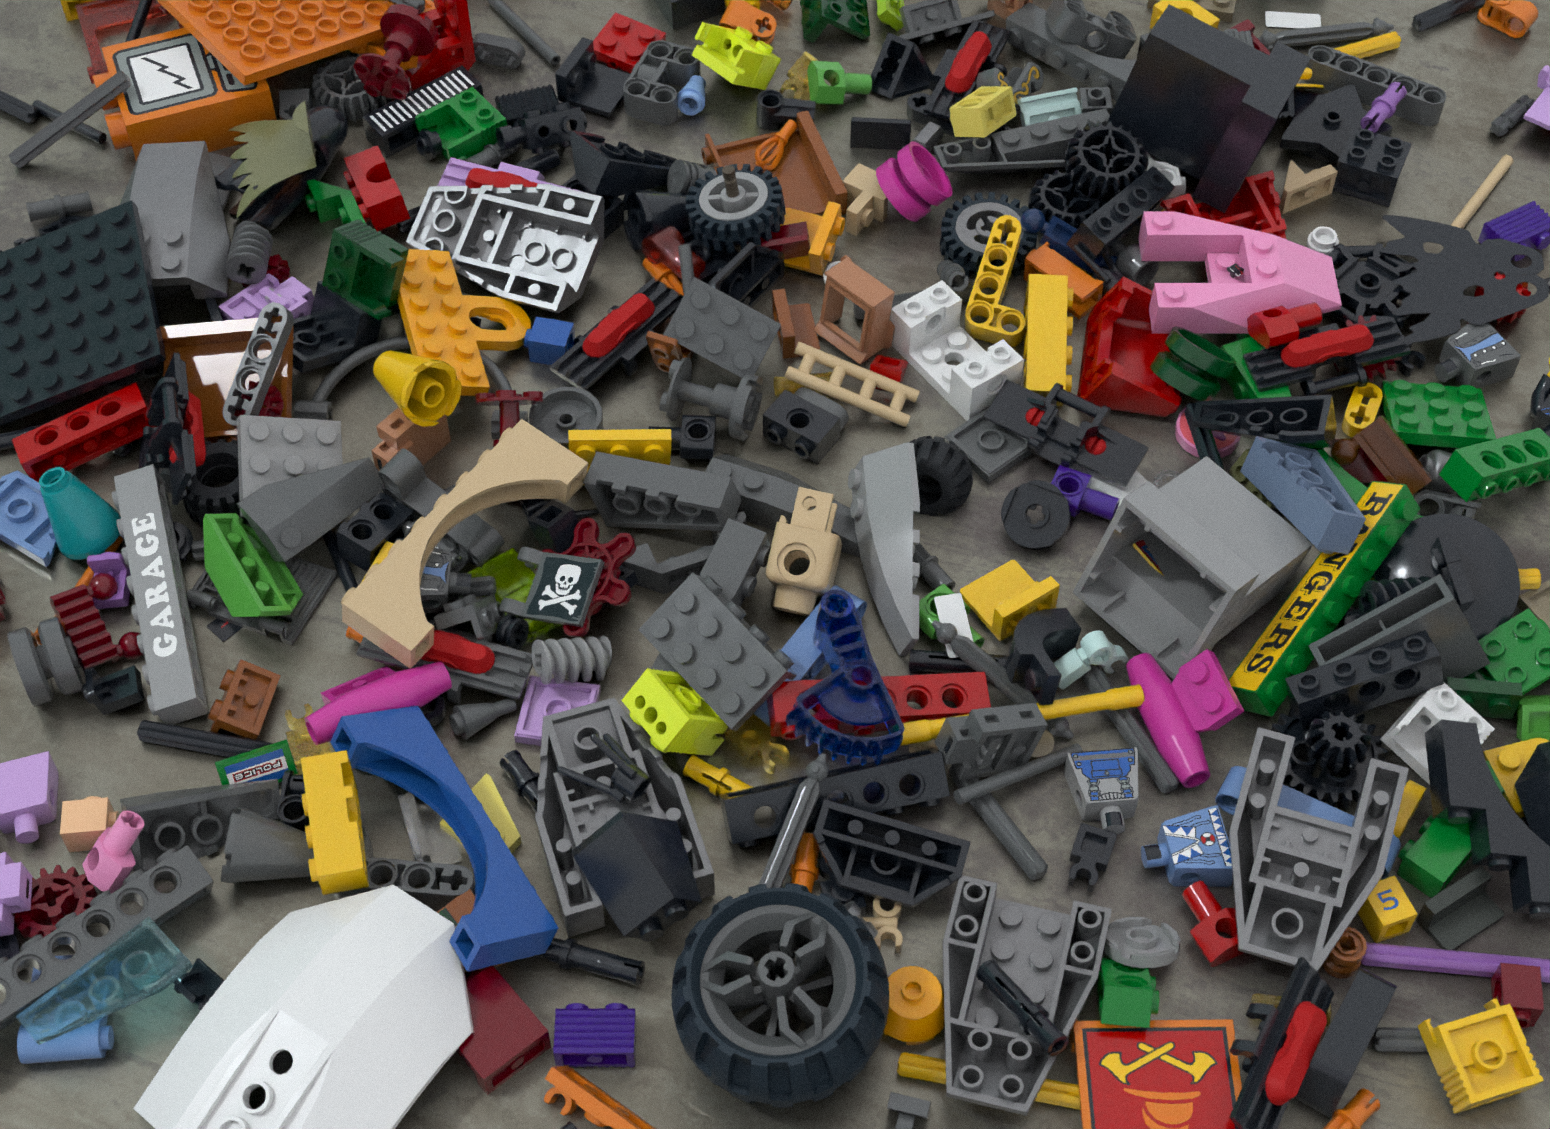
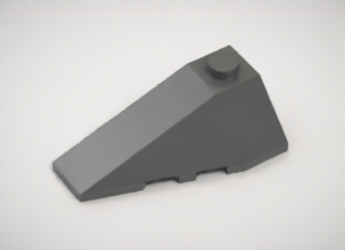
(305, 507)
(195, 817)

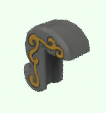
(1022, 80)

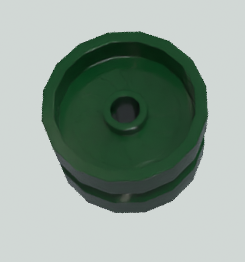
(1193, 364)

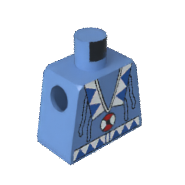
(1192, 849)

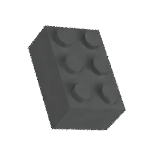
(722, 329)

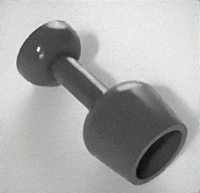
(1130, 263)

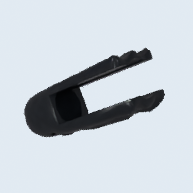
(280, 200)

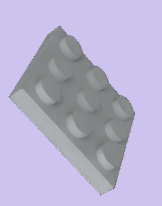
(284, 448)

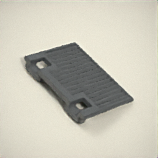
(312, 580)

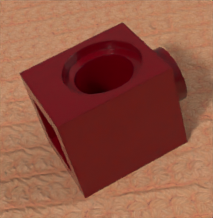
(1522, 989)

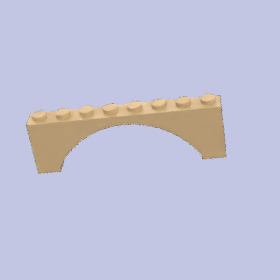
(389, 601)

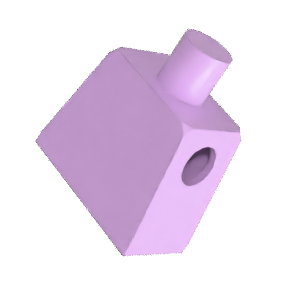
(28, 795)

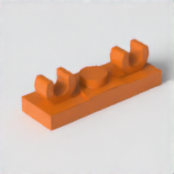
(599, 1106)

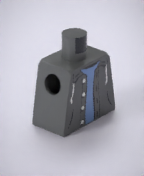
(1477, 357)
(439, 581)

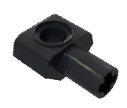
(695, 437)

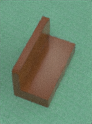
(795, 322)

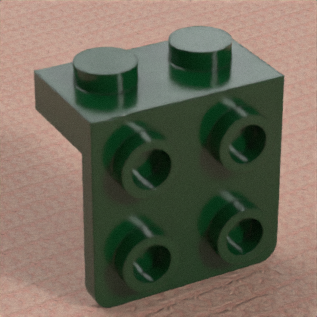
(844, 14)
(1487, 696)

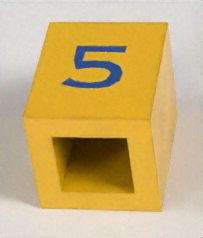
(1387, 911)

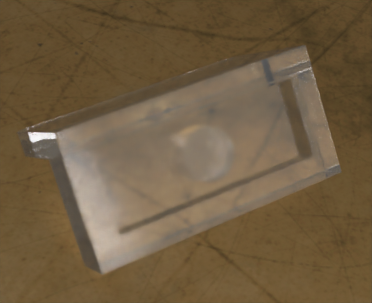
(426, 836)

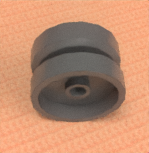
(566, 410)
(51, 659)

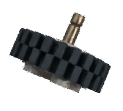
(735, 207)

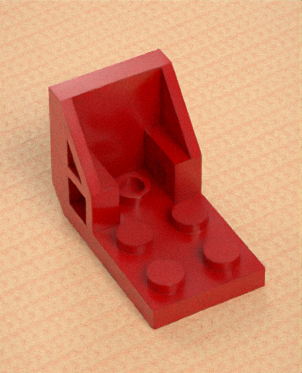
(453, 46)

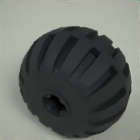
(942, 475)

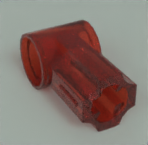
(664, 248)

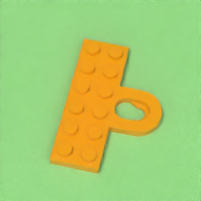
(440, 322)

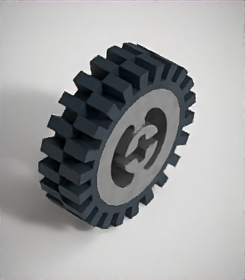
(964, 234)

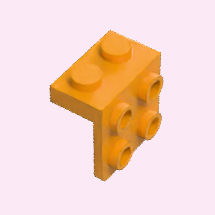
(822, 235)

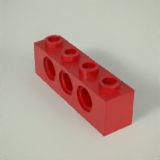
(84, 433)

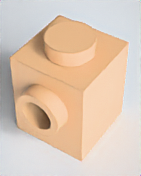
(85, 821)

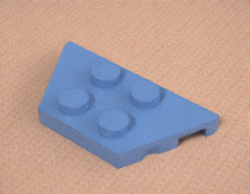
(25, 518)

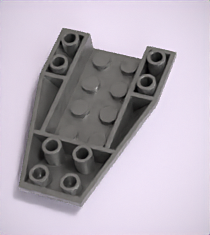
(1046, 955)

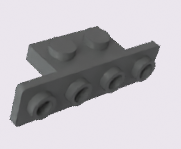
(936, 17)

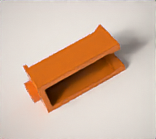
(1086, 289)

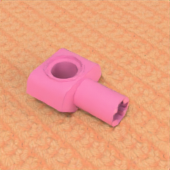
(111, 855)

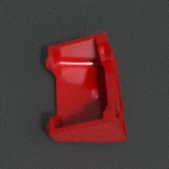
(1120, 354)

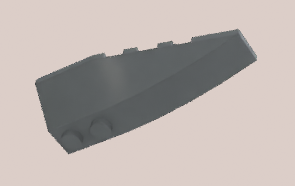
(773, 493)
(733, 566)

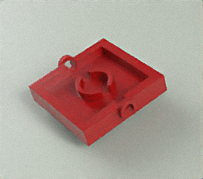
(624, 42)

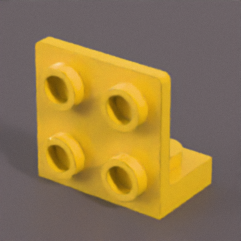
(1008, 596)

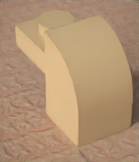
(864, 199)

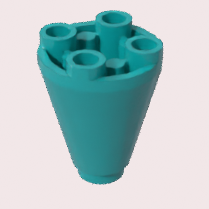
(78, 516)

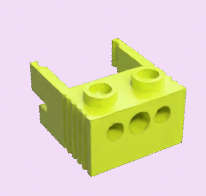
(736, 55)
(674, 714)

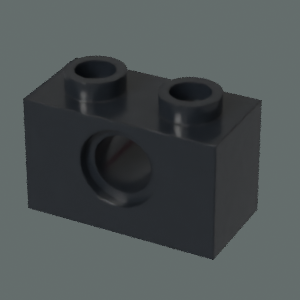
(801, 427)

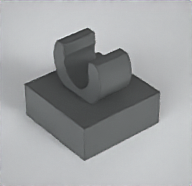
(908, 1109)

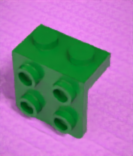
(1519, 651)

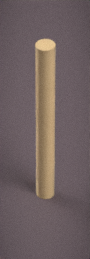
(1483, 192)

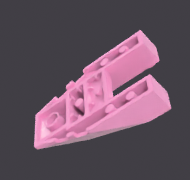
(1273, 276)

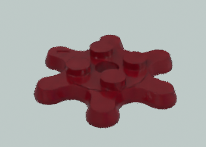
(613, 554)

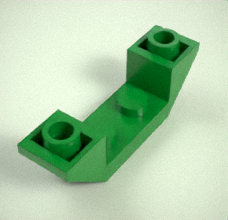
(332, 203)

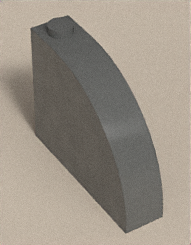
(1419, 609)

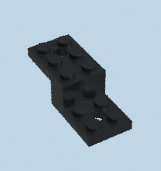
(332, 330)

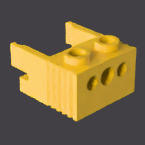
(1481, 1057)

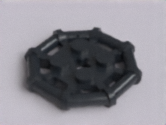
(1378, 270)

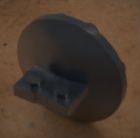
(1470, 561)

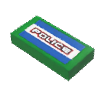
(257, 765)

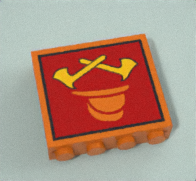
(1156, 1075)

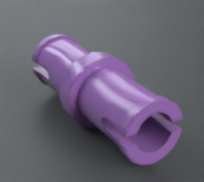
(1383, 107)

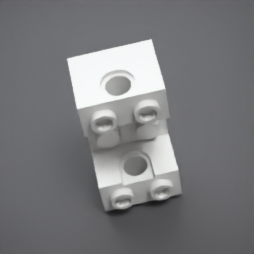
(931, 336)

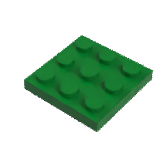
(1437, 414)

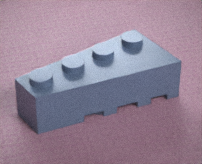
(1305, 493)

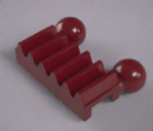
(85, 627)

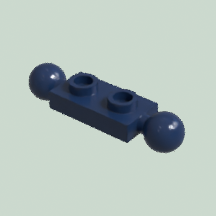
(1057, 234)

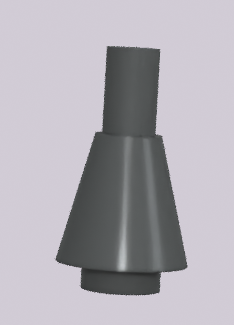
(472, 718)

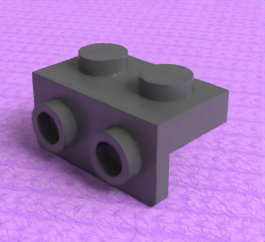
(482, 612)

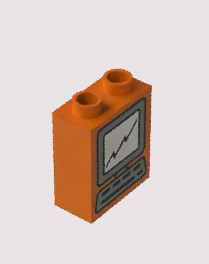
(178, 94)

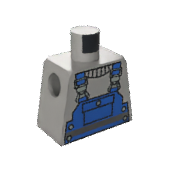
(1104, 785)

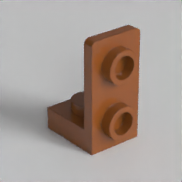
(665, 350)

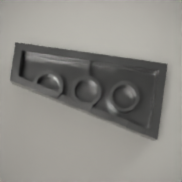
(659, 495)

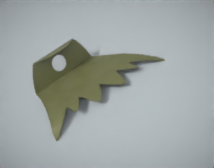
(273, 152)

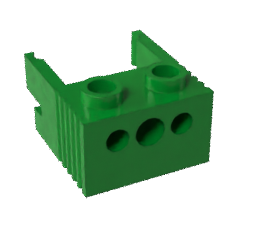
(463, 124)

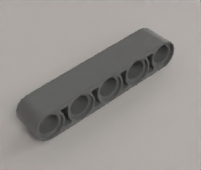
(1337, 69)

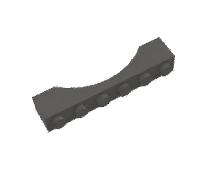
(1032, 35)

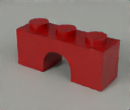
(375, 189)

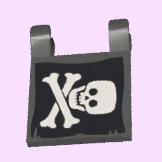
(559, 589)

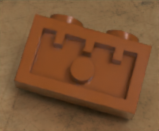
(245, 700)

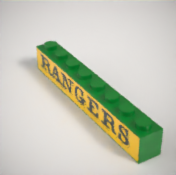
(1321, 600)

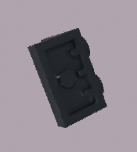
(588, 83)
(1370, 166)

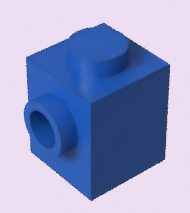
(549, 340)

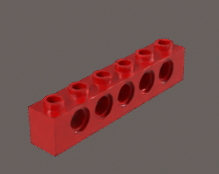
(929, 690)

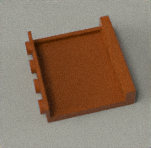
(803, 172)
(212, 360)

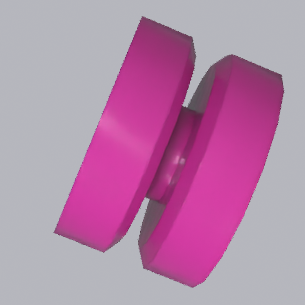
(914, 181)

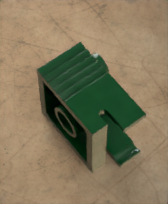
(365, 268)

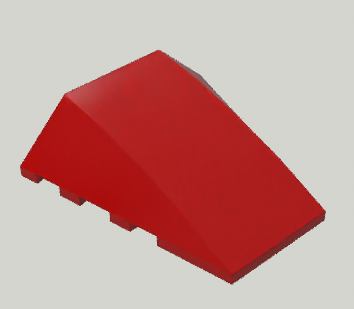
(1251, 208)

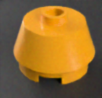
(914, 1005)

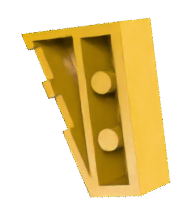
(334, 822)

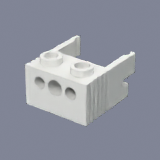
(1407, 734)

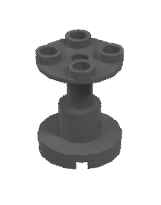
(724, 401)

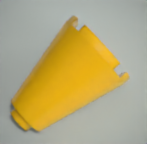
(418, 385)

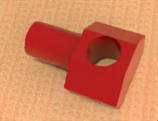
(1282, 325)
(1212, 920)

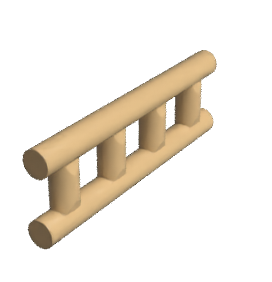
(870, 381)

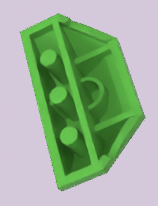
(245, 571)

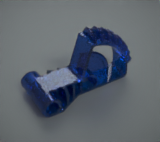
(846, 651)

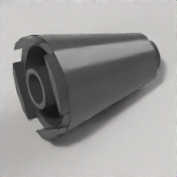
(263, 849)

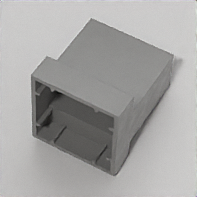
(1218, 560)

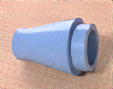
(692, 96)

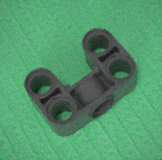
(1074, 23)
(645, 89)

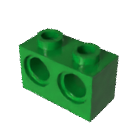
(1126, 994)

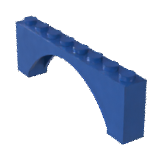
(507, 912)

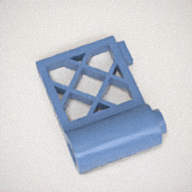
(82, 1043)

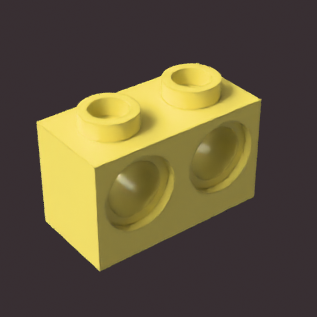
(983, 111)

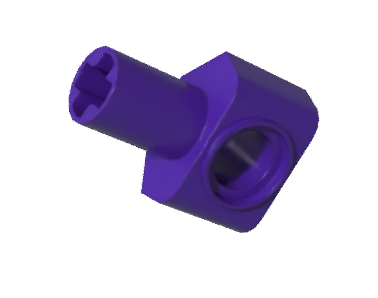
(1076, 489)

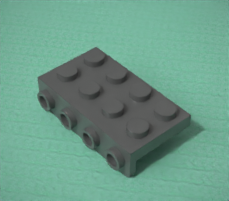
(717, 649)

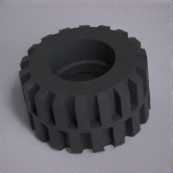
(218, 467)

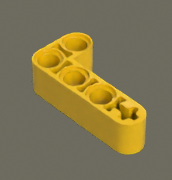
(997, 279)

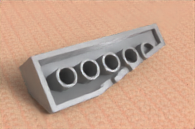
(883, 510)

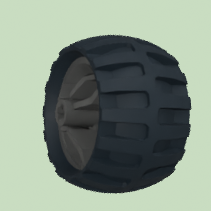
(840, 1011)

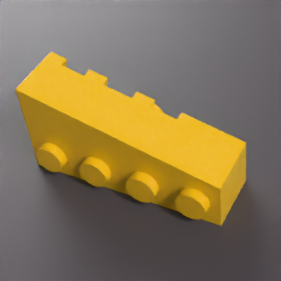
(1047, 333)

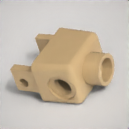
(808, 538)

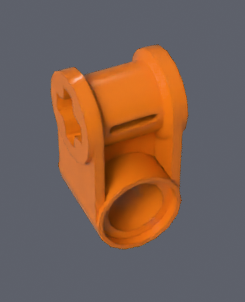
(1509, 16)
(750, 18)

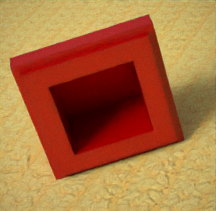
(889, 367)

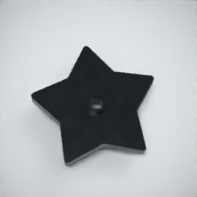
(1325, 123)

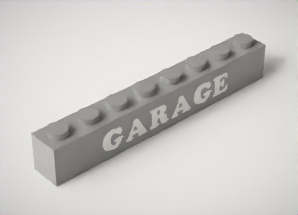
(160, 596)

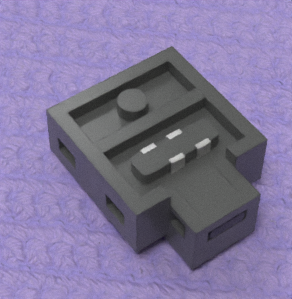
(990, 739)

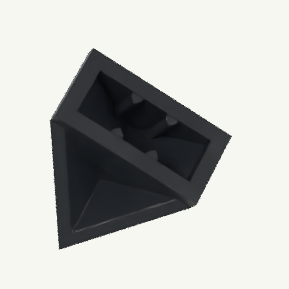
(900, 69)

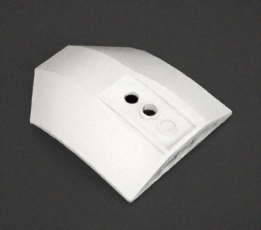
(356, 996)

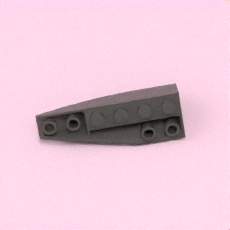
(1016, 149)

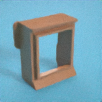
(869, 294)

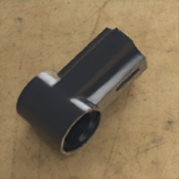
(777, 110)

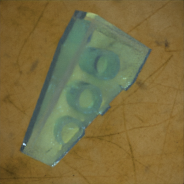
(119, 976)

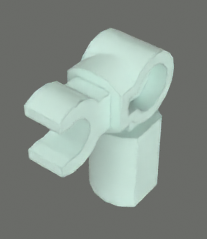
(1094, 650)

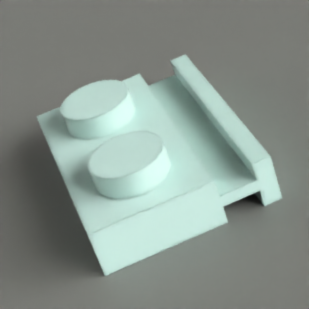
(1049, 106)

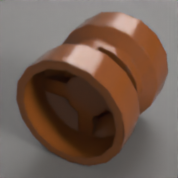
(1346, 954)

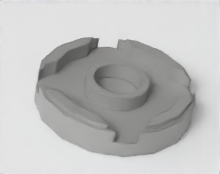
(1140, 944)

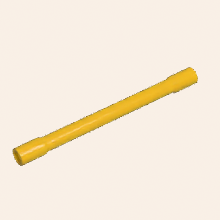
(1112, 700)

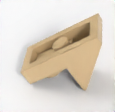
(1305, 188)

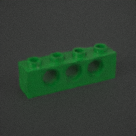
(1499, 465)

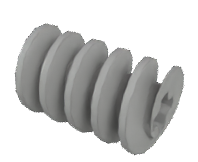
(571, 658)

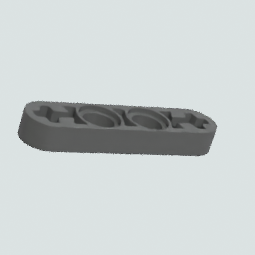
(263, 367)

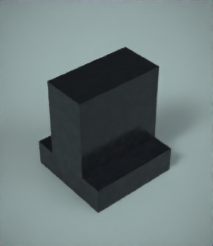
(1206, 101)

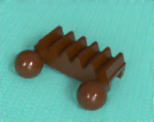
(1387, 453)

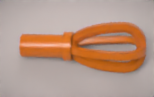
(779, 139)

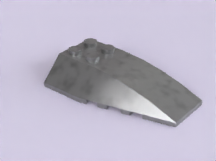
(181, 217)
(516, 240)

